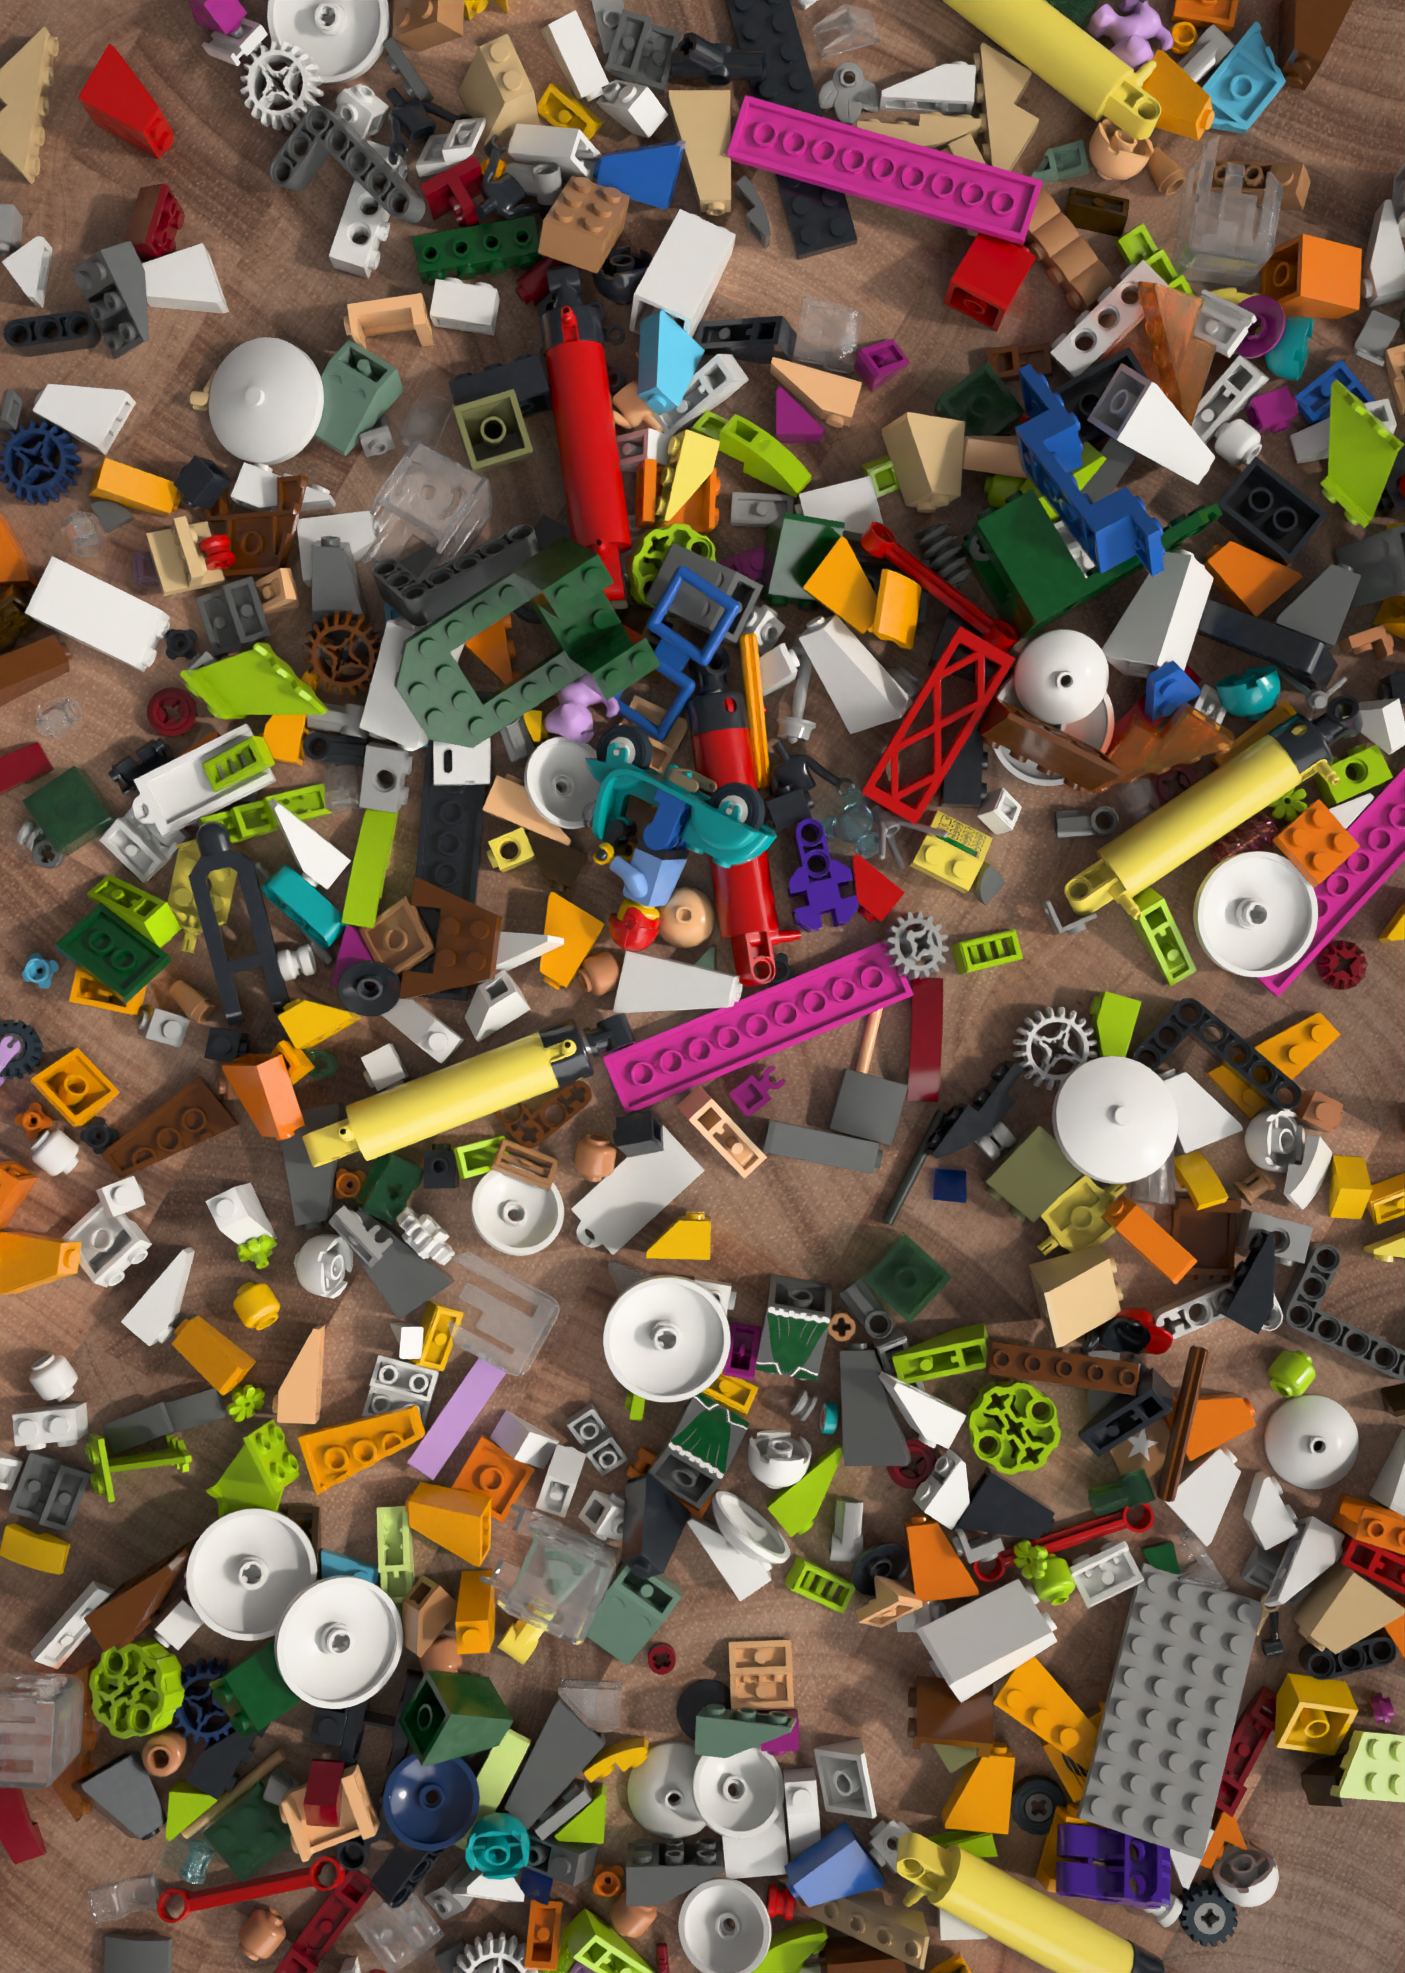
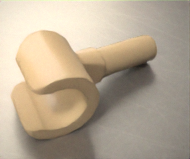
(200, 400)
(1265, 1612)

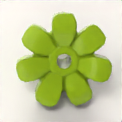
(1289, 804)
(257, 1250)
(245, 1402)
(1031, 1559)

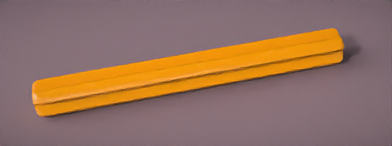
(755, 706)

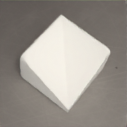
(999, 811)
(409, 1339)

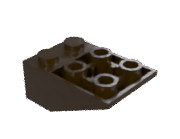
(13, 617)

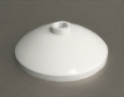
(1044, 664)
(561, 763)
(537, 1213)
(1294, 1431)
(748, 1529)
(663, 1773)
(757, 1796)
(709, 1939)

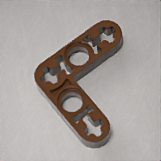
(538, 1118)

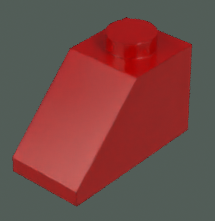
(873, 890)

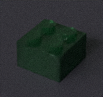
(982, 404)
(70, 810)
(906, 1277)
(248, 1832)

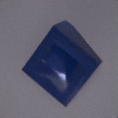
(950, 1185)
(536, 1885)

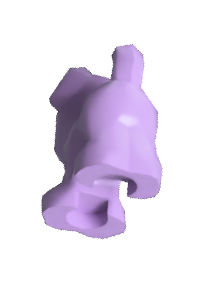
(1131, 31)
(572, 717)

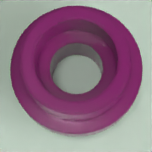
(1382, 1708)

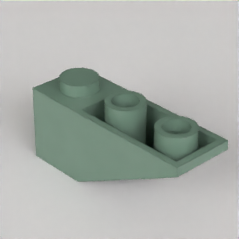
(729, 1732)

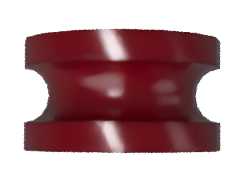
(660, 1648)

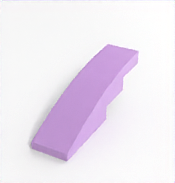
(456, 1418)

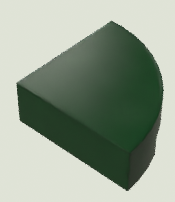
(1162, 1556)

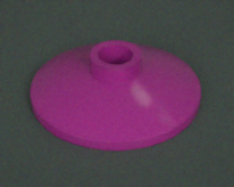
(1271, 318)

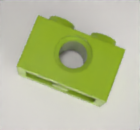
(1369, 768)

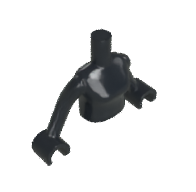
(413, 121)
(505, 191)
(795, 770)

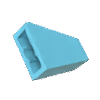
(665, 362)

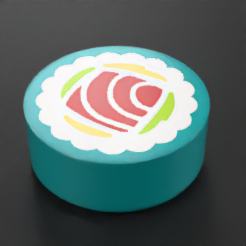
(828, 1418)

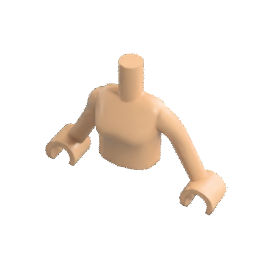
(633, 409)

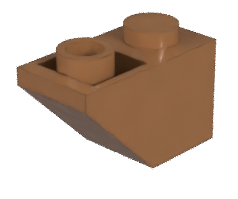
(425, 1614)

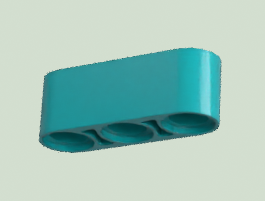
(304, 905)

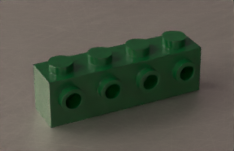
(477, 250)

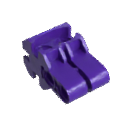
(821, 888)
(1110, 1881)

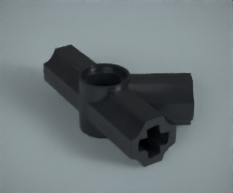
(716, 61)

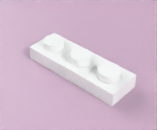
(70, 1628)

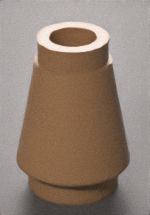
(1166, 173)
(193, 1002)

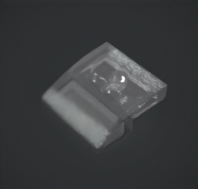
(828, 335)
(399, 1933)

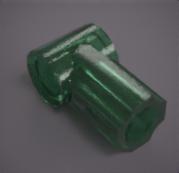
(1128, 1491)

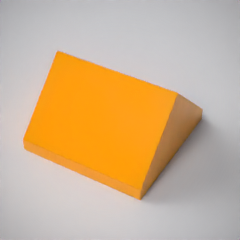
(75, 1088)

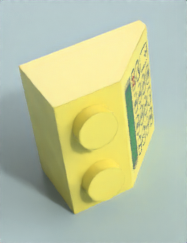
(953, 858)

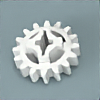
(425, 1236)

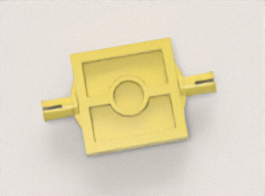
(1076, 1216)

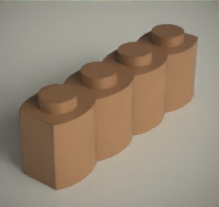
(1066, 255)

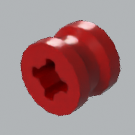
(217, 552)
(779, 1902)

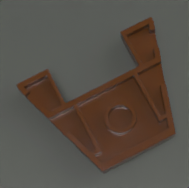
(260, 538)
(464, 945)

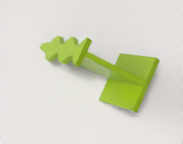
(1359, 456)
(252, 685)
(257, 1472)
(101, 1482)

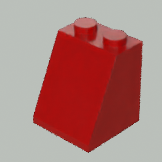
(124, 106)
(989, 279)

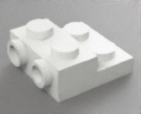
(108, 1245)

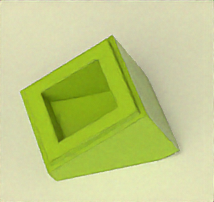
(882, 475)

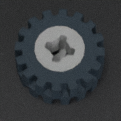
(1197, 1905)

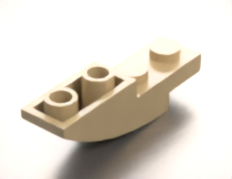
(931, 131)

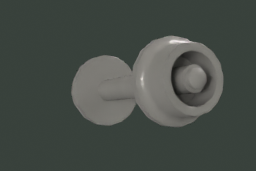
(795, 727)

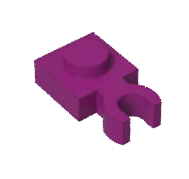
(753, 1094)

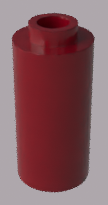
(534, 284)

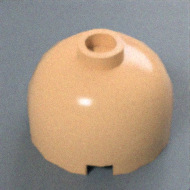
(1117, 153)
(687, 918)

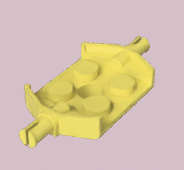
(181, 896)

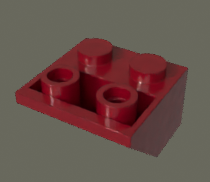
(155, 222)

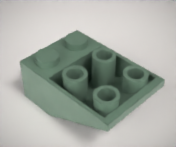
(356, 395)
(633, 1612)

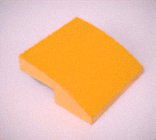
(897, 609)

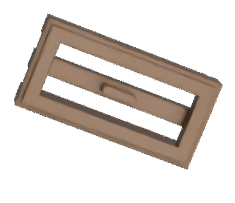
(520, 1174)

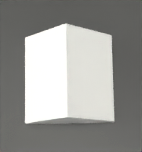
(845, 1779)

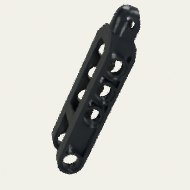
(218, 853)
(355, 1851)

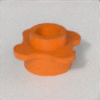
(43, 1122)
(343, 1178)
(609, 1889)

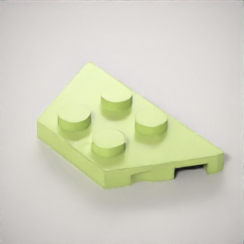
(1373, 1768)

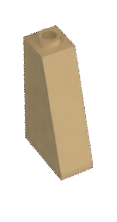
(705, 124)

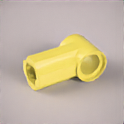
(520, 1640)

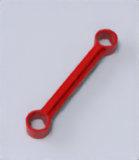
(882, 543)
(1070, 1537)
(249, 1889)

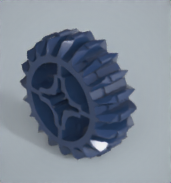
(48, 440)
(199, 1699)

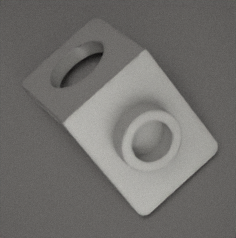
(1375, 337)
(1054, 922)
(442, 1897)

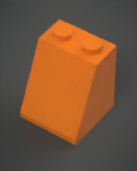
(1313, 277)

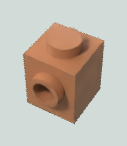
(1319, 1111)

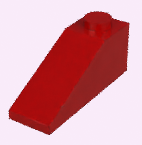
(1374, 1562)

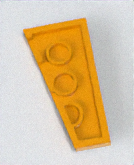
(1288, 1051)
(355, 1445)
(1047, 1710)

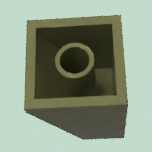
(493, 432)
(1031, 1174)

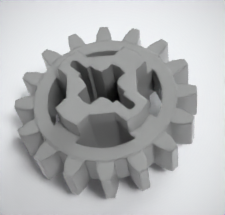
(915, 945)

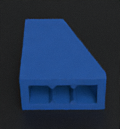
(643, 172)
(833, 1869)

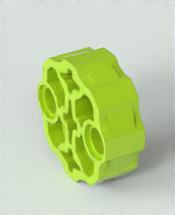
(642, 572)
(1000, 1453)
(136, 1688)

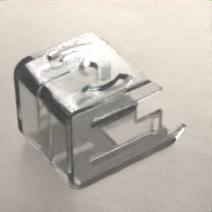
(1224, 235)
(432, 501)
(502, 1320)
(558, 1592)
(39, 1727)

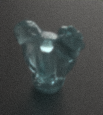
(854, 825)

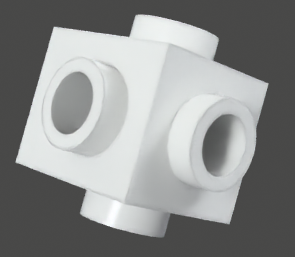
(361, 109)
(766, 626)
(604, 1515)
(881, 1833)

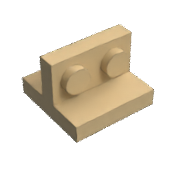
(178, 558)

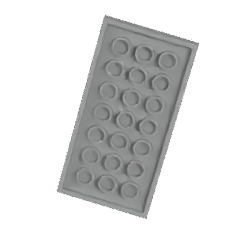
(1170, 1712)

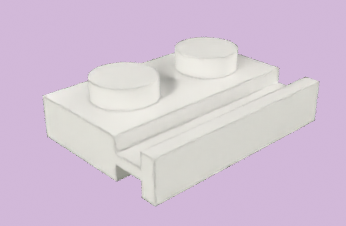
(242, 41)
(1222, 323)

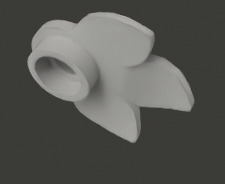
(849, 98)

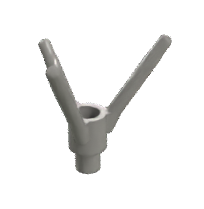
(1314, 698)
(889, 825)

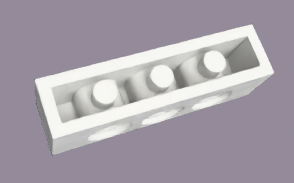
(364, 257)
(1104, 339)

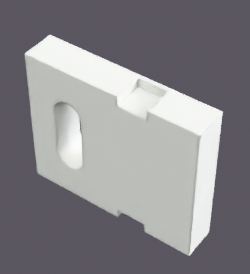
(469, 765)

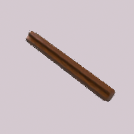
(1182, 1423)

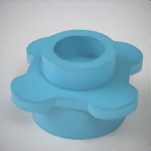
(31, 970)

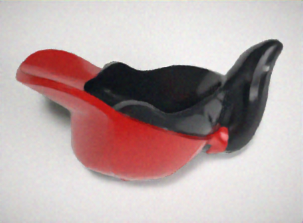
(1129, 1331)

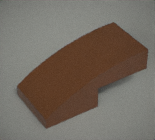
(1010, 358)

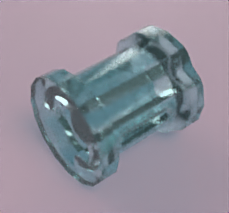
(197, 1862)

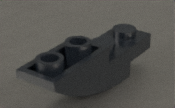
(968, 1123)

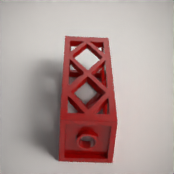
(932, 779)

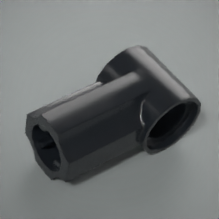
(339, 749)

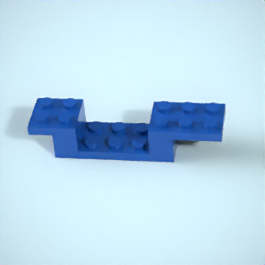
(1049, 452)

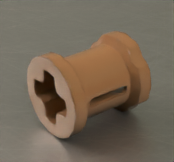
(1254, 1185)
(848, 1330)

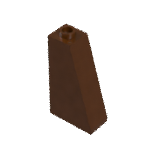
(32, 667)

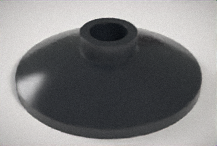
(367, 999)
(882, 1560)
(695, 1697)

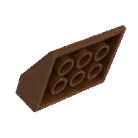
(1047, 746)
(137, 1600)

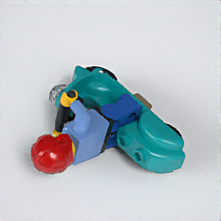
(721, 825)

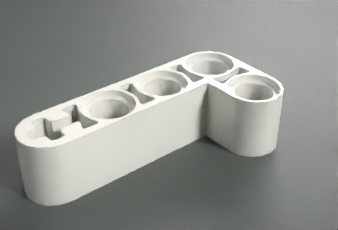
(1209, 1306)

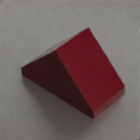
(324, 1793)

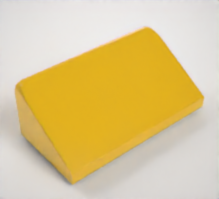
(566, 111)
(1387, 1199)
(436, 1335)
(732, 1394)

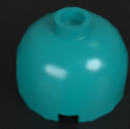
(1291, 352)
(1250, 693)
(498, 1846)

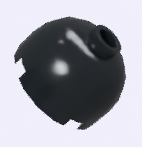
(621, 274)

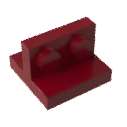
(453, 192)

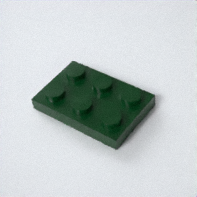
(113, 953)

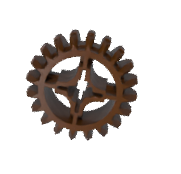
(334, 648)

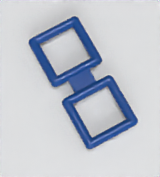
(675, 650)

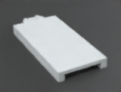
(181, 791)
(634, 1194)

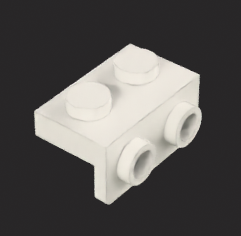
(1105, 1573)

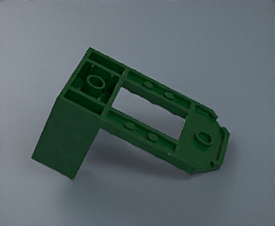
(1034, 573)
(569, 599)

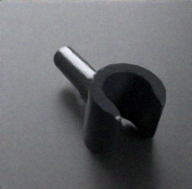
(1273, 1646)

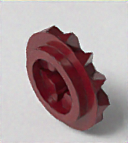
(158, 716)
(1186, 778)
(1329, 960)
(905, 1476)

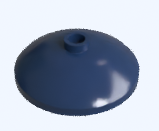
(427, 1823)

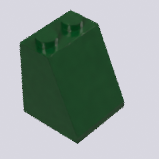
(792, 554)
(254, 1690)
(454, 1717)

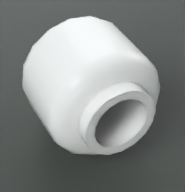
(1237, 442)
(55, 1152)
(53, 1377)

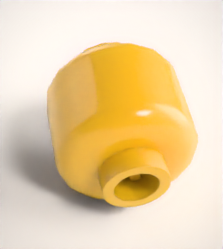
(256, 1305)

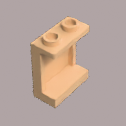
(387, 317)
(356, 1818)

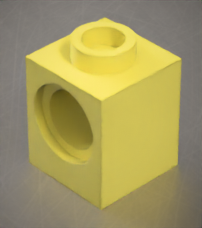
(524, 855)

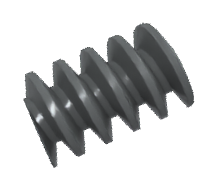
(943, 554)

